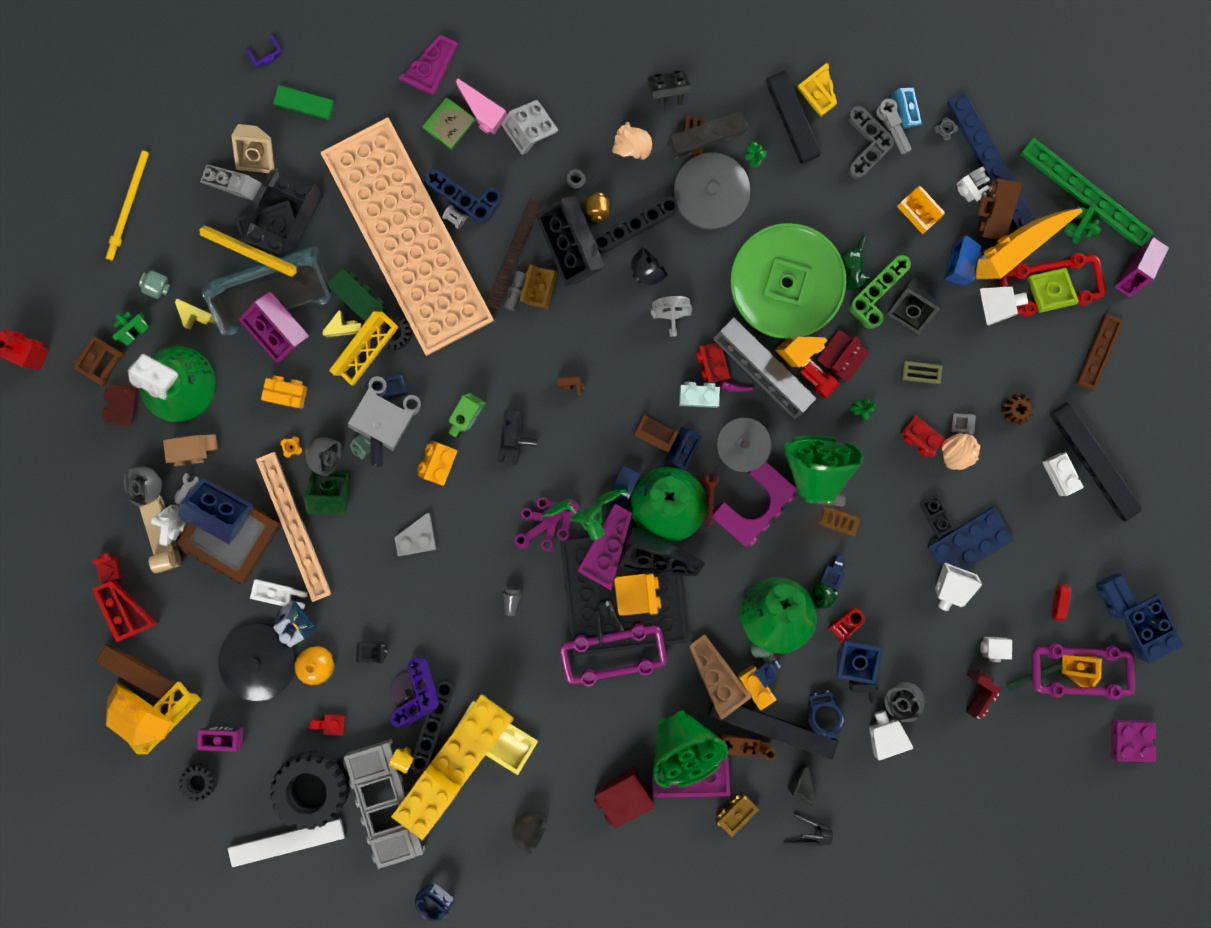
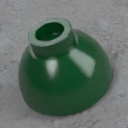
(824, 595)

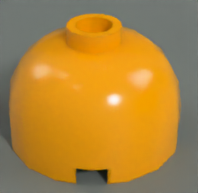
(314, 665)

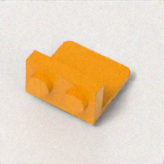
(637, 594)

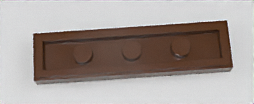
(1099, 352)

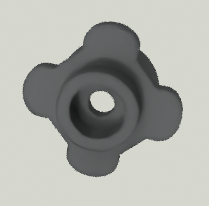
(946, 123)

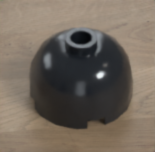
(646, 268)

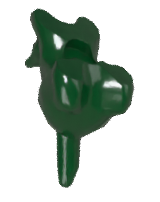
(853, 266)

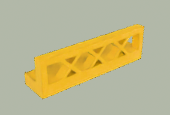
(357, 345)
(175, 712)

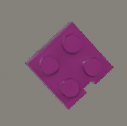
(1133, 740)

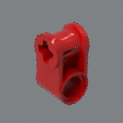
(846, 624)

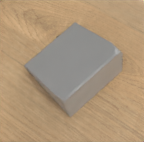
(963, 423)

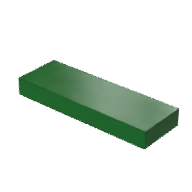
(304, 102)

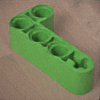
(881, 288)

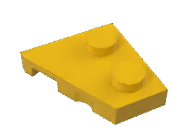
(819, 90)

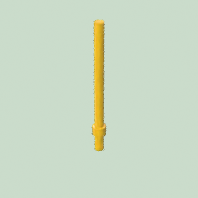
(115, 240)

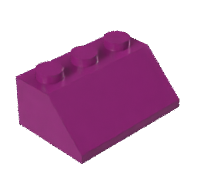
(273, 327)

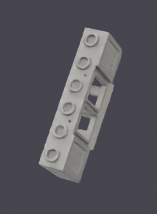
(370, 766)

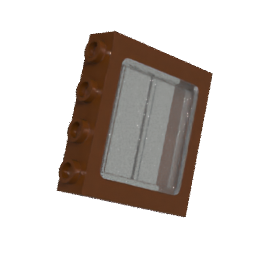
(242, 554)

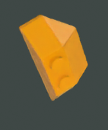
(134, 717)

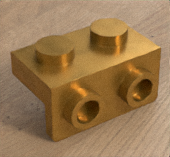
(538, 287)
(736, 813)

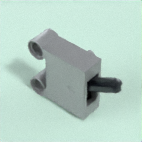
(382, 420)

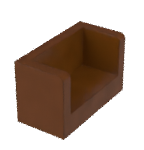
(656, 434)

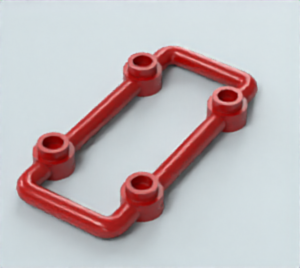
(1074, 261)

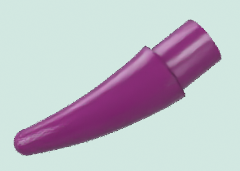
(734, 387)

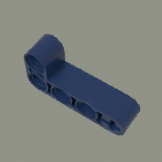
(461, 194)

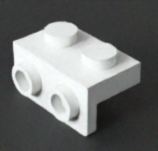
(152, 376)
(170, 524)

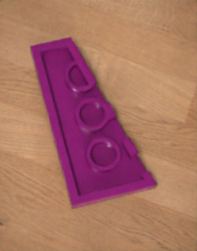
(604, 555)
(714, 785)

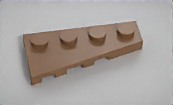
(720, 681)

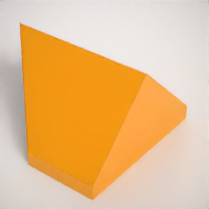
(1082, 669)

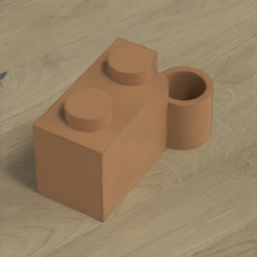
(189, 449)

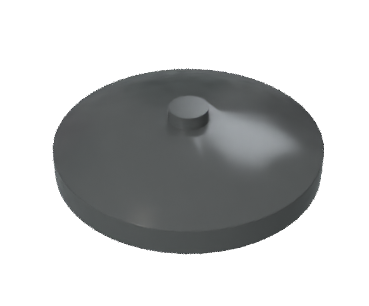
(712, 191)

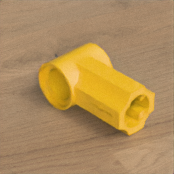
(402, 759)

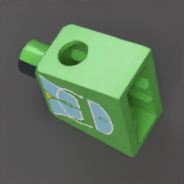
(470, 408)

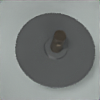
(744, 444)

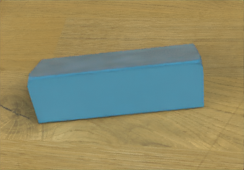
(907, 107)

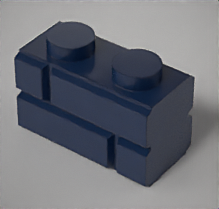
(1116, 595)

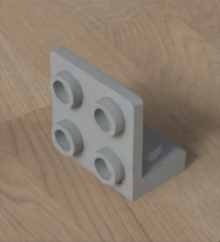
(528, 125)

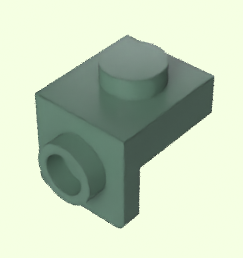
(360, 446)

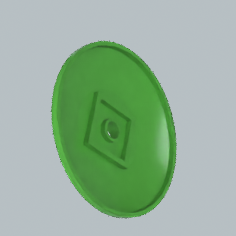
(795, 254)

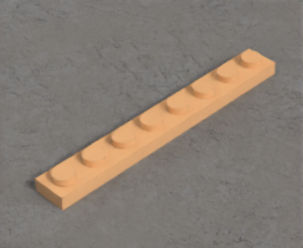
(293, 526)

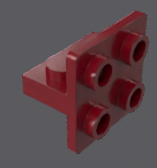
(843, 355)

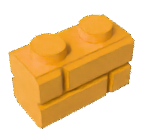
(284, 393)
(762, 696)

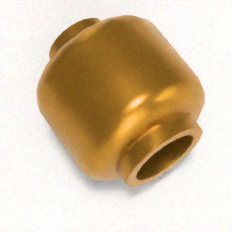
(597, 207)

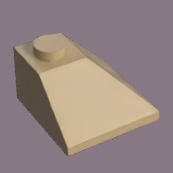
(252, 149)

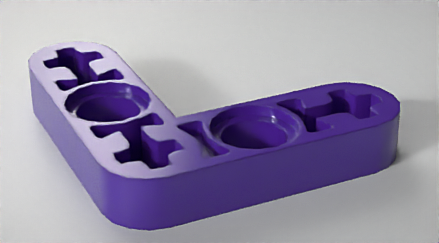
(421, 699)

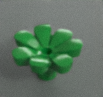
(755, 154)
(863, 408)

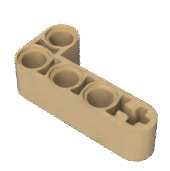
(164, 557)

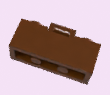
(1001, 209)

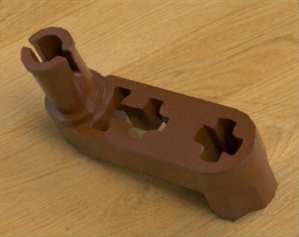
(759, 746)

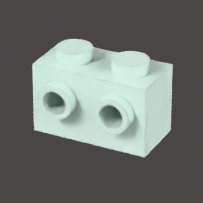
(699, 396)

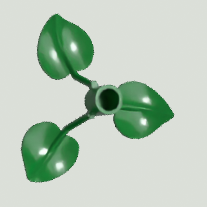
(586, 517)

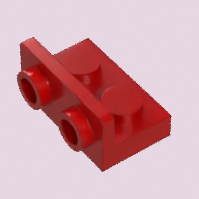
(713, 363)
(922, 436)

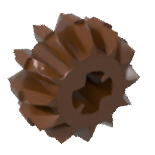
(1011, 405)

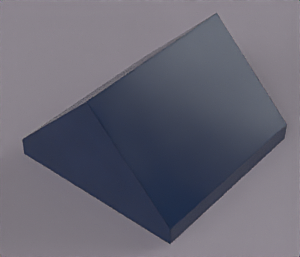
(858, 661)

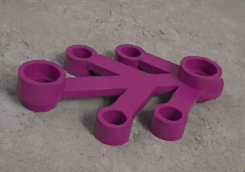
(548, 523)

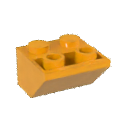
(798, 350)

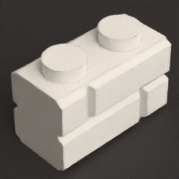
(1062, 474)

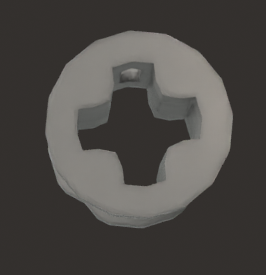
(450, 211)

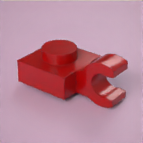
(332, 724)

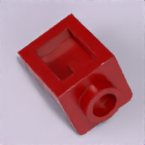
(107, 567)

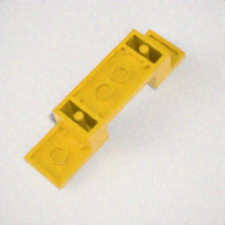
(452, 767)

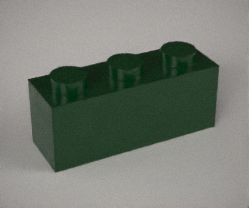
(355, 295)

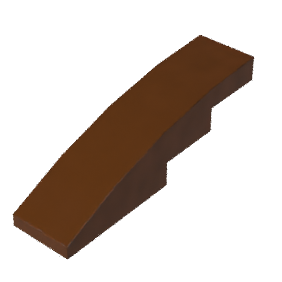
(134, 671)

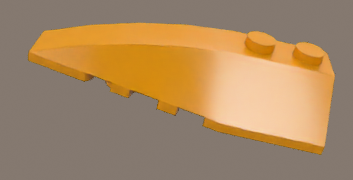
(1021, 243)

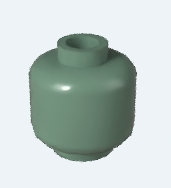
(154, 284)

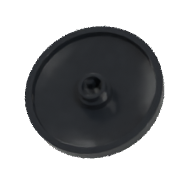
(256, 662)

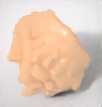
(632, 142)
(960, 451)

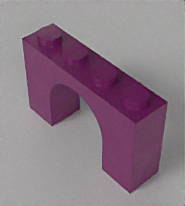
(778, 492)

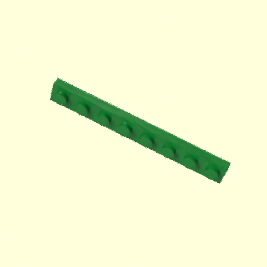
(1086, 192)

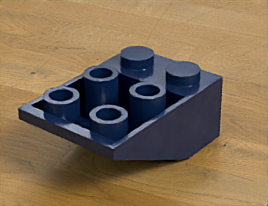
(1151, 630)

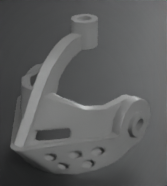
(671, 302)

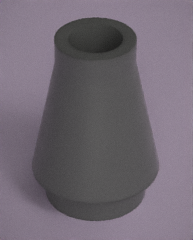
(573, 175)
(511, 600)

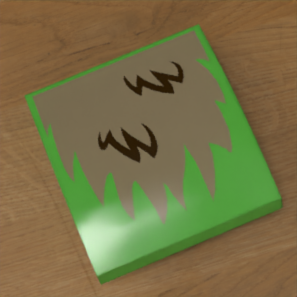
(448, 123)

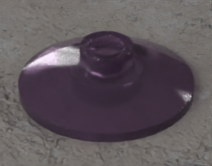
(399, 686)

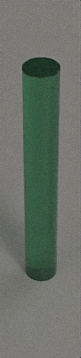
(1029, 678)

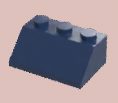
(215, 510)

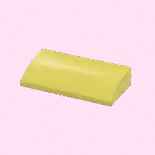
(511, 748)

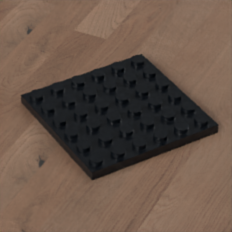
(585, 595)

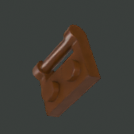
(93, 357)

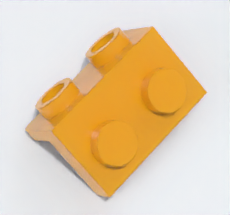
(921, 209)
(436, 462)

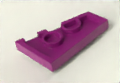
(431, 66)

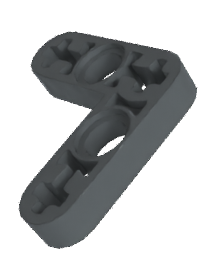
(875, 146)

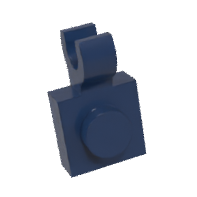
(833, 575)
(766, 672)

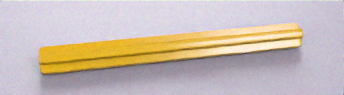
(247, 250)

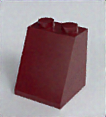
(624, 798)

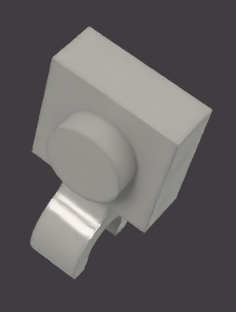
(181, 494)

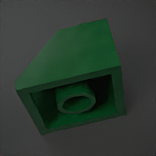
(328, 494)

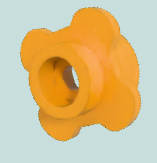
(286, 443)

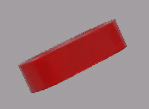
(1061, 602)

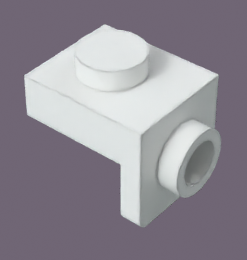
(969, 190)

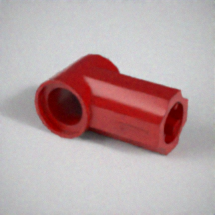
(822, 382)

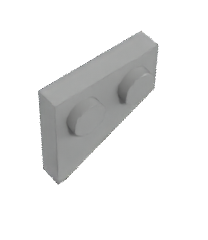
(416, 538)

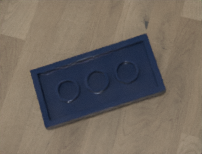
(972, 541)

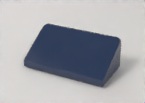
(683, 448)

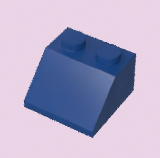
(963, 261)

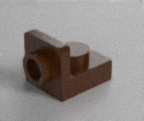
(569, 382)

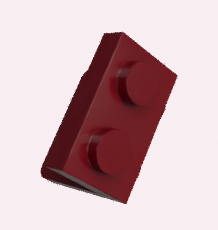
(986, 695)

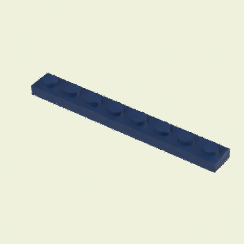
(986, 151)

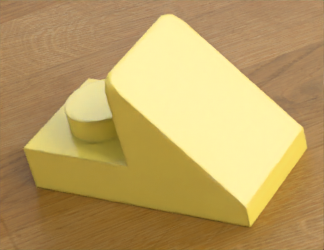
(189, 313)
(338, 328)

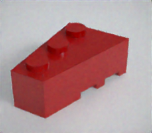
(122, 611)

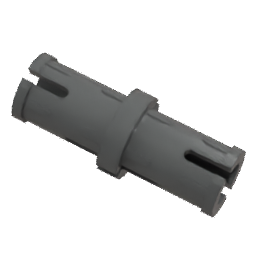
(515, 290)

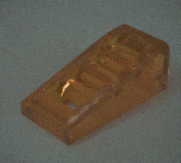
(825, 515)

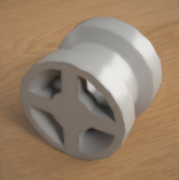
(979, 177)

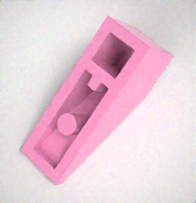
(484, 110)

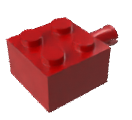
(22, 350)

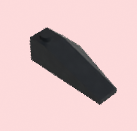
(652, 553)

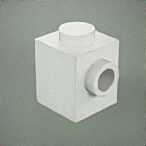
(996, 648)

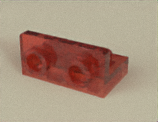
(119, 405)

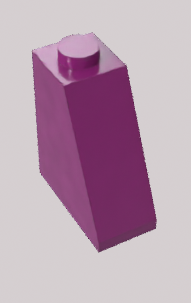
(1142, 267)

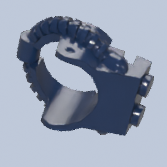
(824, 700)
(439, 897)

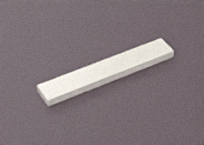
(285, 843)

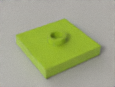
(1053, 290)

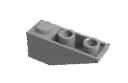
(231, 182)

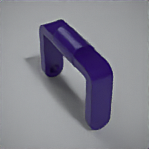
(268, 58)

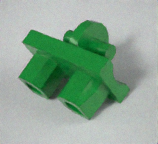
(1085, 217)
(137, 322)

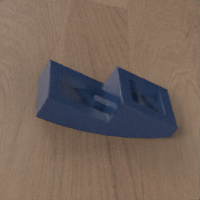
(626, 480)

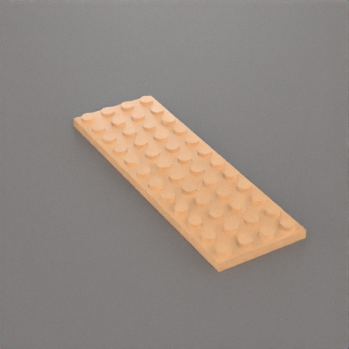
(407, 236)

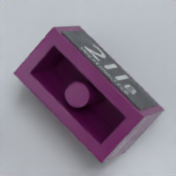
(220, 738)

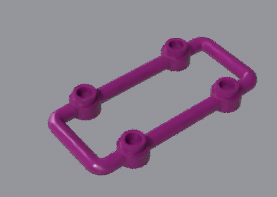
(637, 632)
(1109, 652)

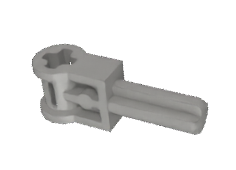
(892, 123)

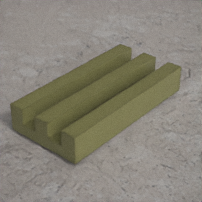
(905, 370)

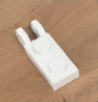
(275, 593)

